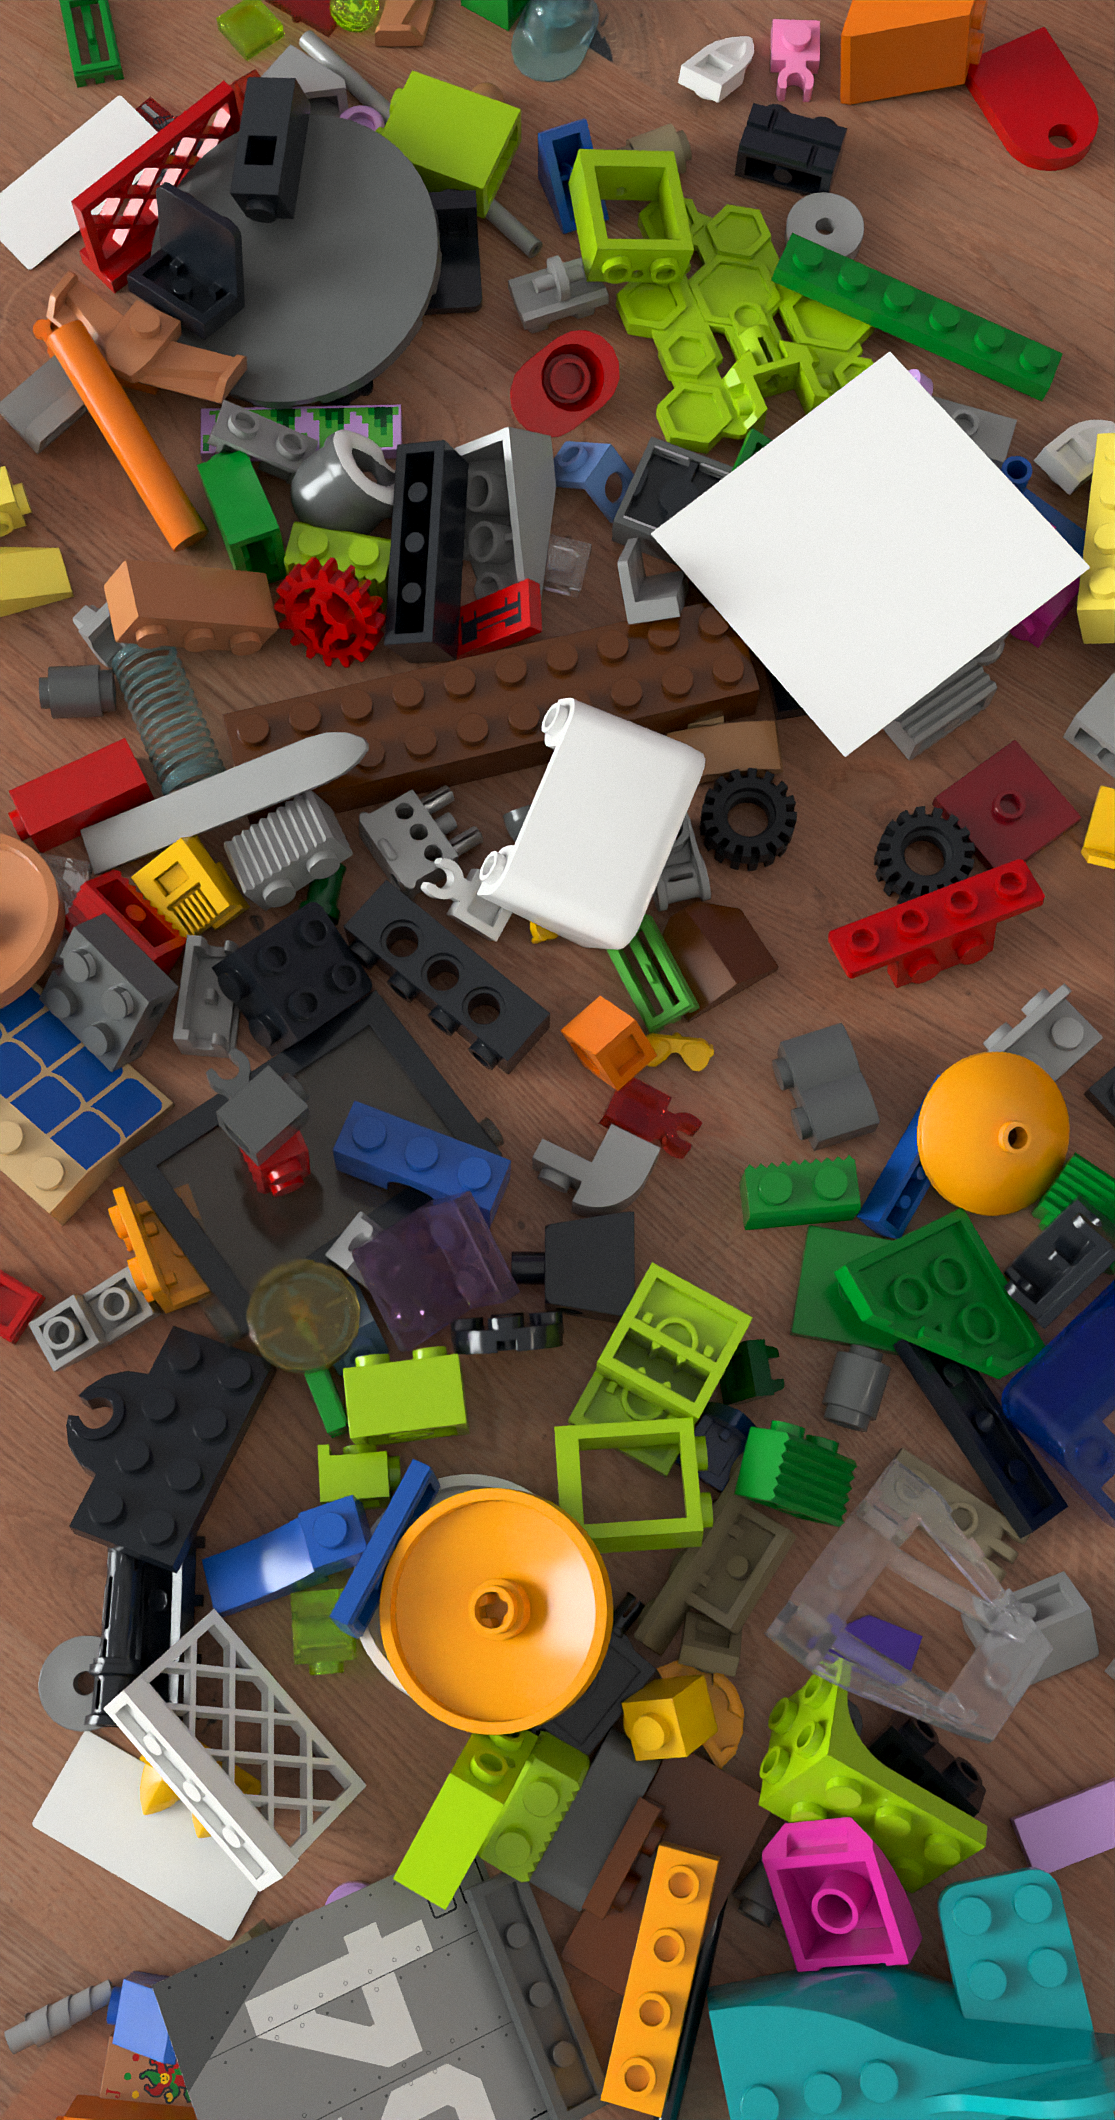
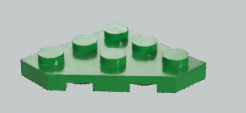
(943, 1296)

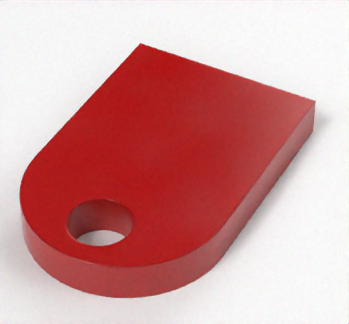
(1033, 96)

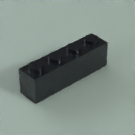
(426, 552)

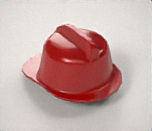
(564, 383)

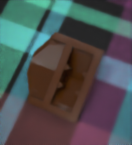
(715, 953)

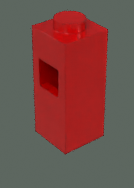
(78, 796)

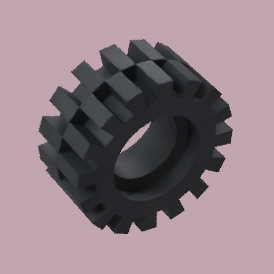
(753, 790)
(929, 828)

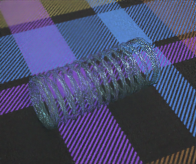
(172, 780)

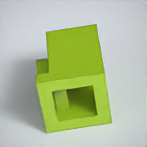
(359, 1473)

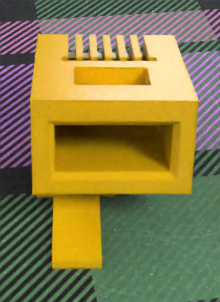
(190, 888)

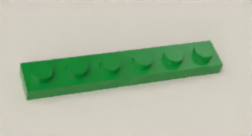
(917, 317)

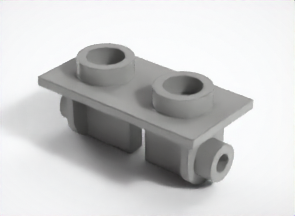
(274, 444)

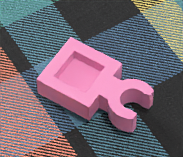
(795, 54)

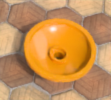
(968, 1127)

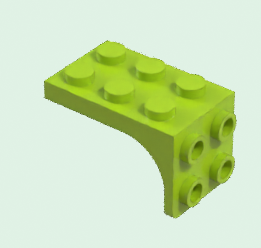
(826, 1772)

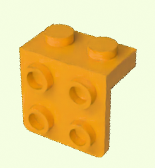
(159, 1264)

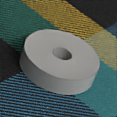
(827, 213)
(59, 1682)

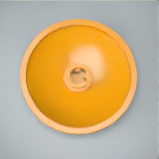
(496, 1611)

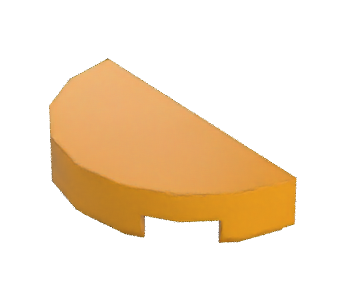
(726, 1708)

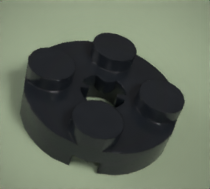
(507, 1332)

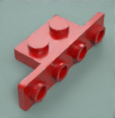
(937, 928)

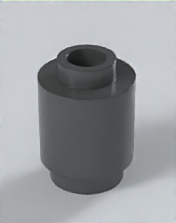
(78, 691)
(855, 1388)

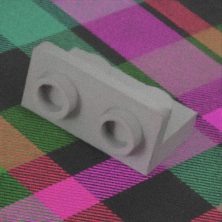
(1050, 1035)

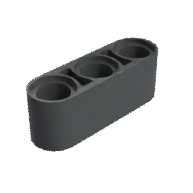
(594, 1820)

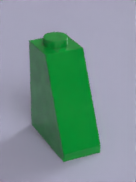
(243, 515)

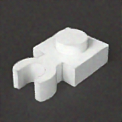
(467, 907)

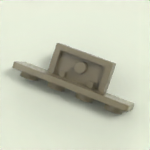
(722, 1575)

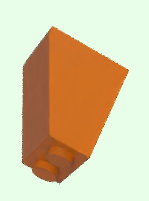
(908, 46)

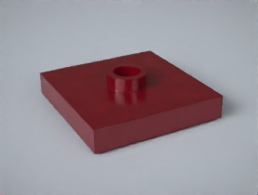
(1008, 808)

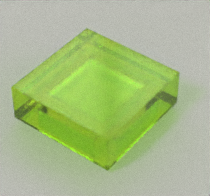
(250, 27)

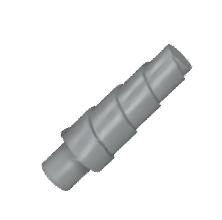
(57, 2017)

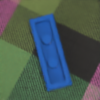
(364, 1586)

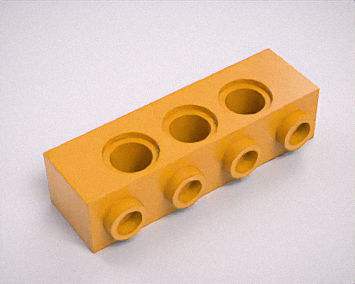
(660, 1979)

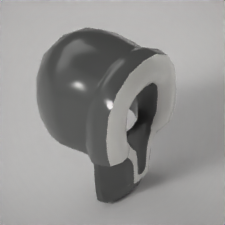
(336, 494)

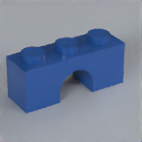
(391, 1149)

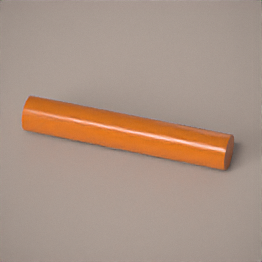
(127, 435)

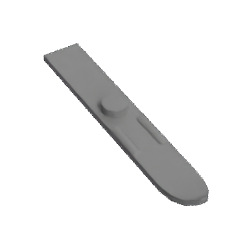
(222, 798)

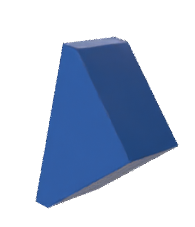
(556, 160)

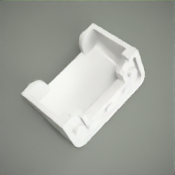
(595, 827)

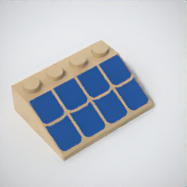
(64, 1109)

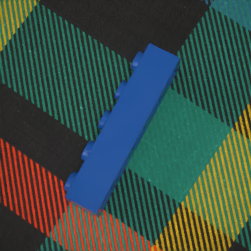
(898, 1187)

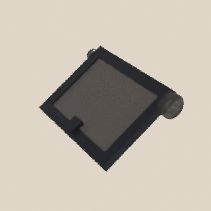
(238, 1235)

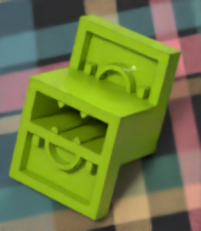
(662, 1360)

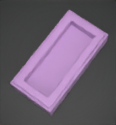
(1068, 1828)

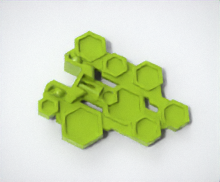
(736, 299)

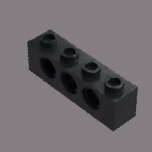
(395, 917)

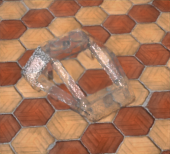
(847, 1567)

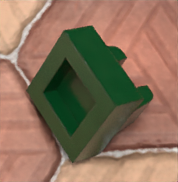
(749, 1374)

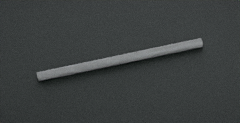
(369, 96)

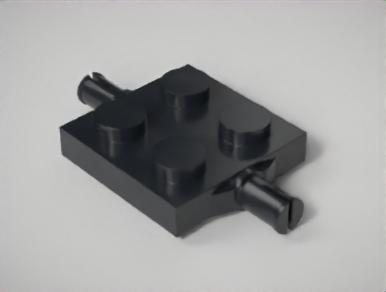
(618, 1679)

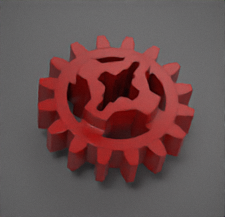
(330, 612)

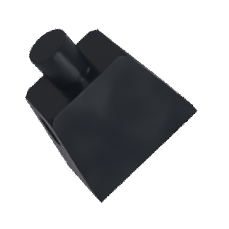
(584, 1266)

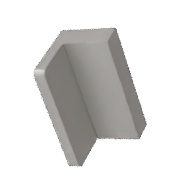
(43, 406)
(649, 596)
(1062, 1619)

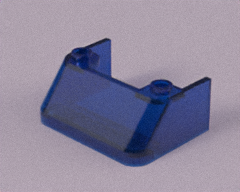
(1066, 1397)

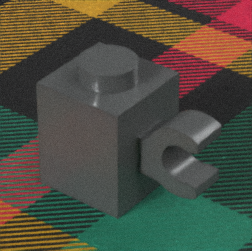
(259, 1111)

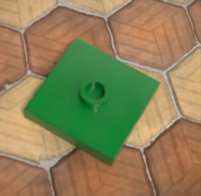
(821, 1304)

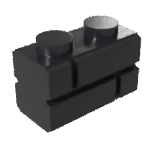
(790, 150)

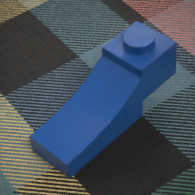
(289, 1557)

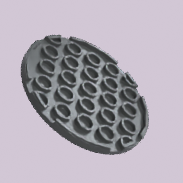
(338, 283)

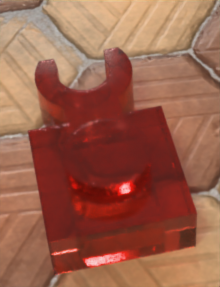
(644, 1113)

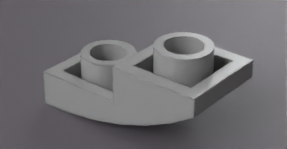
(92, 1320)

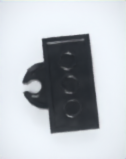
(164, 1445)

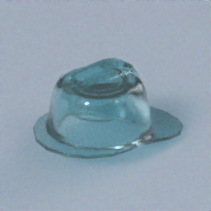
(553, 37)

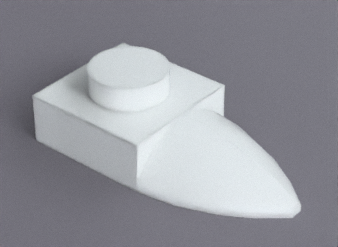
(718, 68)
(1071, 455)

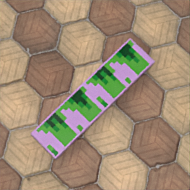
(375, 422)

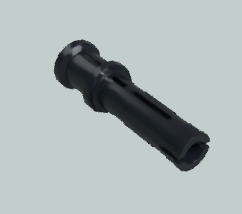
(117, 1651)

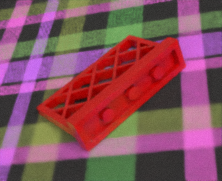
(123, 242)

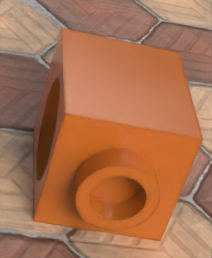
(609, 1042)

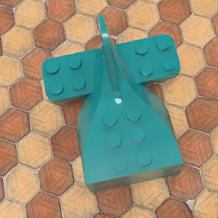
(909, 2046)

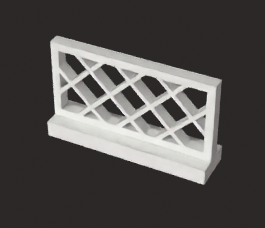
(201, 1781)

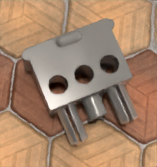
(394, 842)

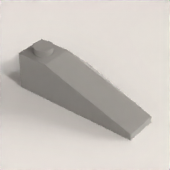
(508, 507)

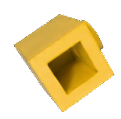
(669, 1718)

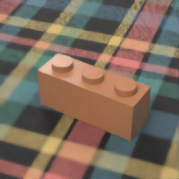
(190, 607)

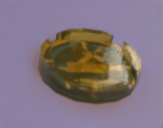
(303, 1316)

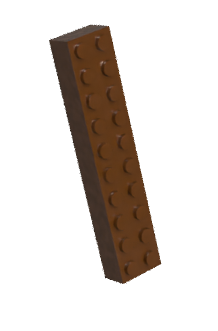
(489, 709)

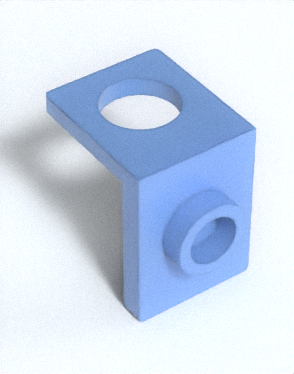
(588, 468)

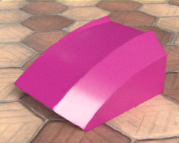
(838, 1896)

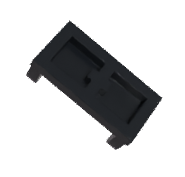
(1062, 1261)

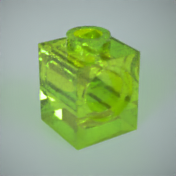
(316, 1636)

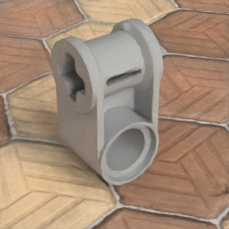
(684, 871)

